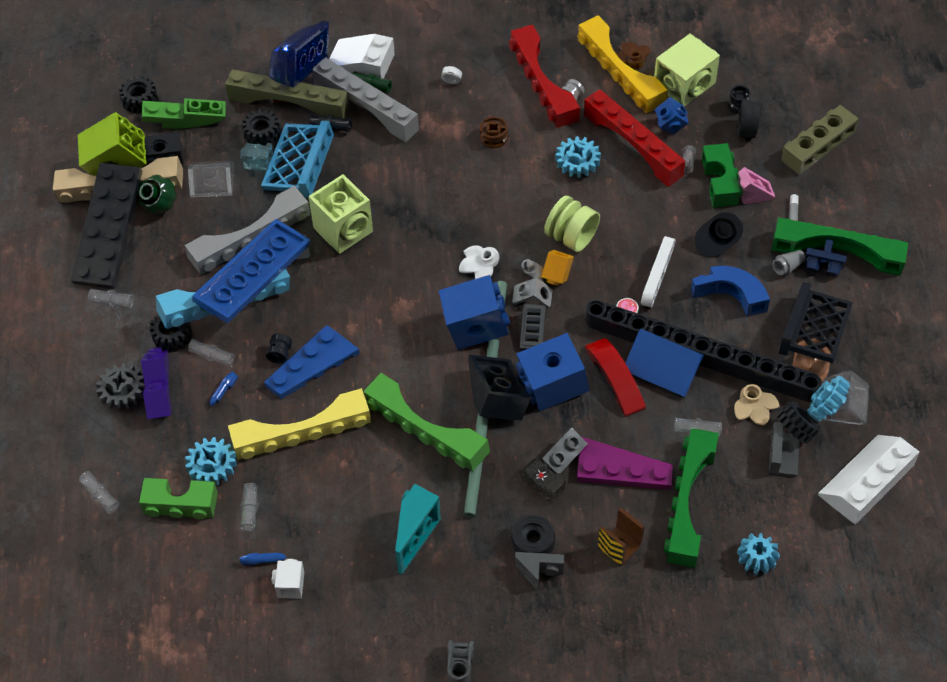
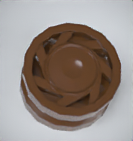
(494, 131)

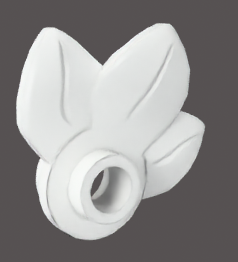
(477, 263)

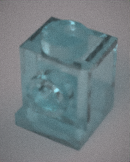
(256, 156)

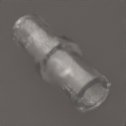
(111, 298)
(211, 352)
(685, 425)
(98, 492)
(249, 507)

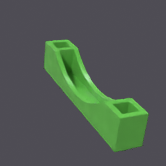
(462, 445)

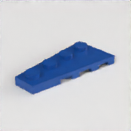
(311, 361)

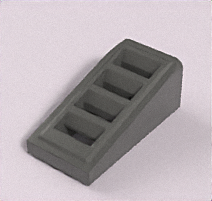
(532, 314)

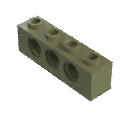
(819, 139)

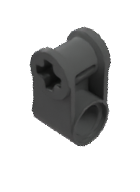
(460, 660)

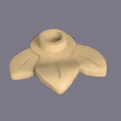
(755, 408)

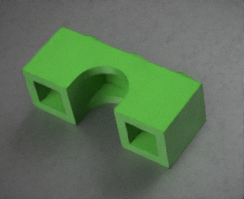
(196, 503)

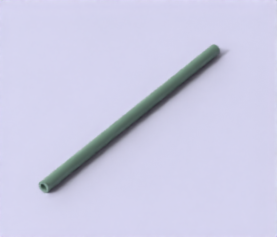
(481, 428)

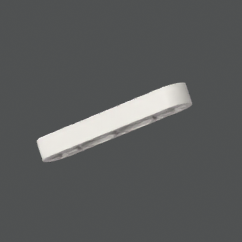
(658, 271)

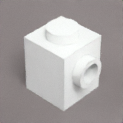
(288, 579)

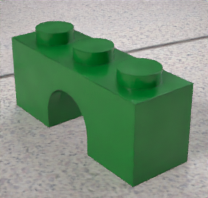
(719, 161)

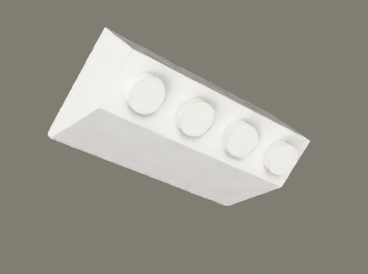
(869, 476)

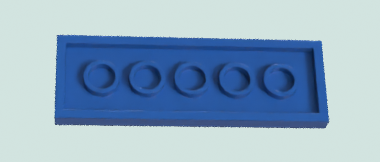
(251, 271)

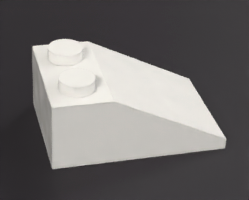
(364, 54)

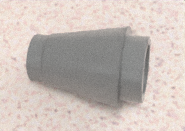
(786, 263)

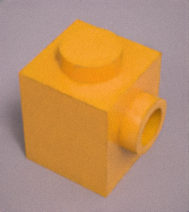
(557, 267)

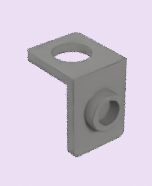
(531, 289)

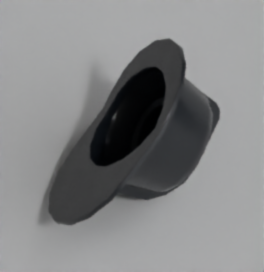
(718, 234)

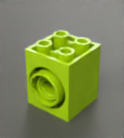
(111, 142)

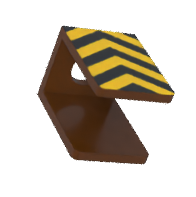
(627, 530)

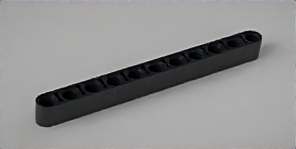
(711, 351)

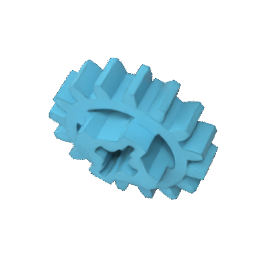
(578, 157)
(828, 398)
(211, 459)

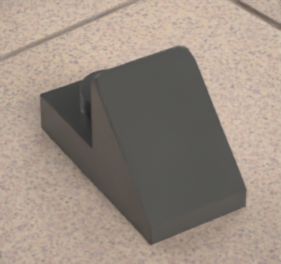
(534, 563)

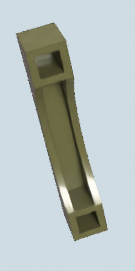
(251, 87)

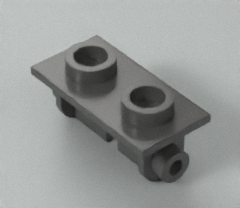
(564, 451)

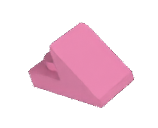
(754, 187)

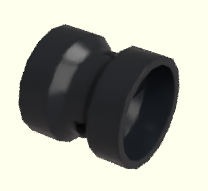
(738, 94)
(278, 348)

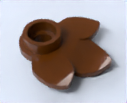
(633, 55)

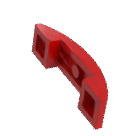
(618, 376)

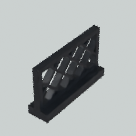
(800, 319)

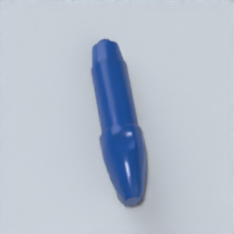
(227, 383)
(255, 558)

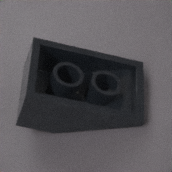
(497, 388)

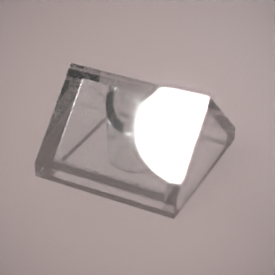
(210, 178)
(856, 405)

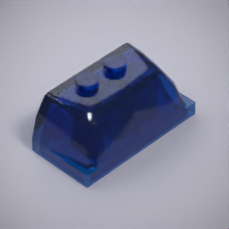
(299, 54)

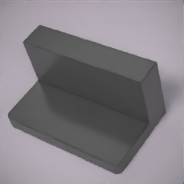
(783, 452)

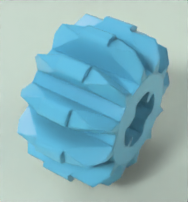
(749, 556)

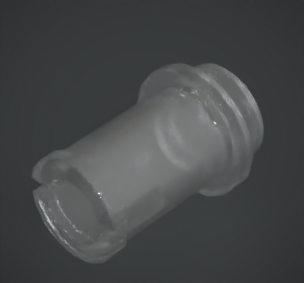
(689, 154)

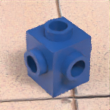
(671, 116)

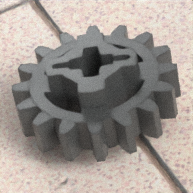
(120, 386)

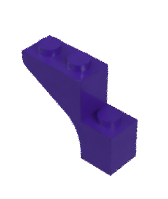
(156, 380)

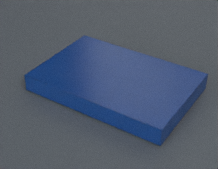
(663, 362)

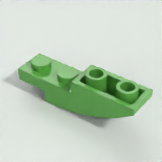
(187, 115)

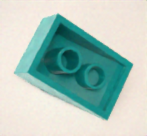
(417, 520)

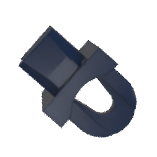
(817, 257)

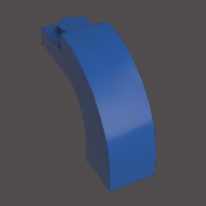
(735, 282)

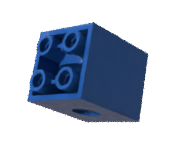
(474, 312)
(552, 372)

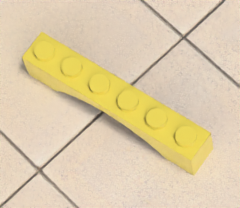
(344, 413)

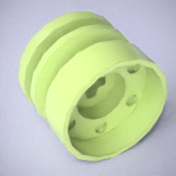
(572, 223)

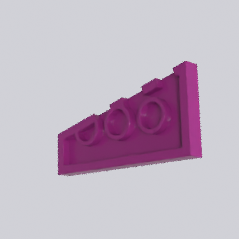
(617, 466)

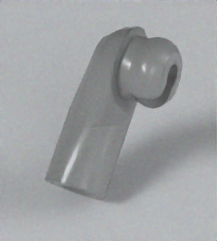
(532, 269)

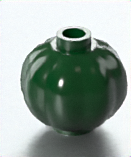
(156, 198)

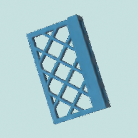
(313, 159)

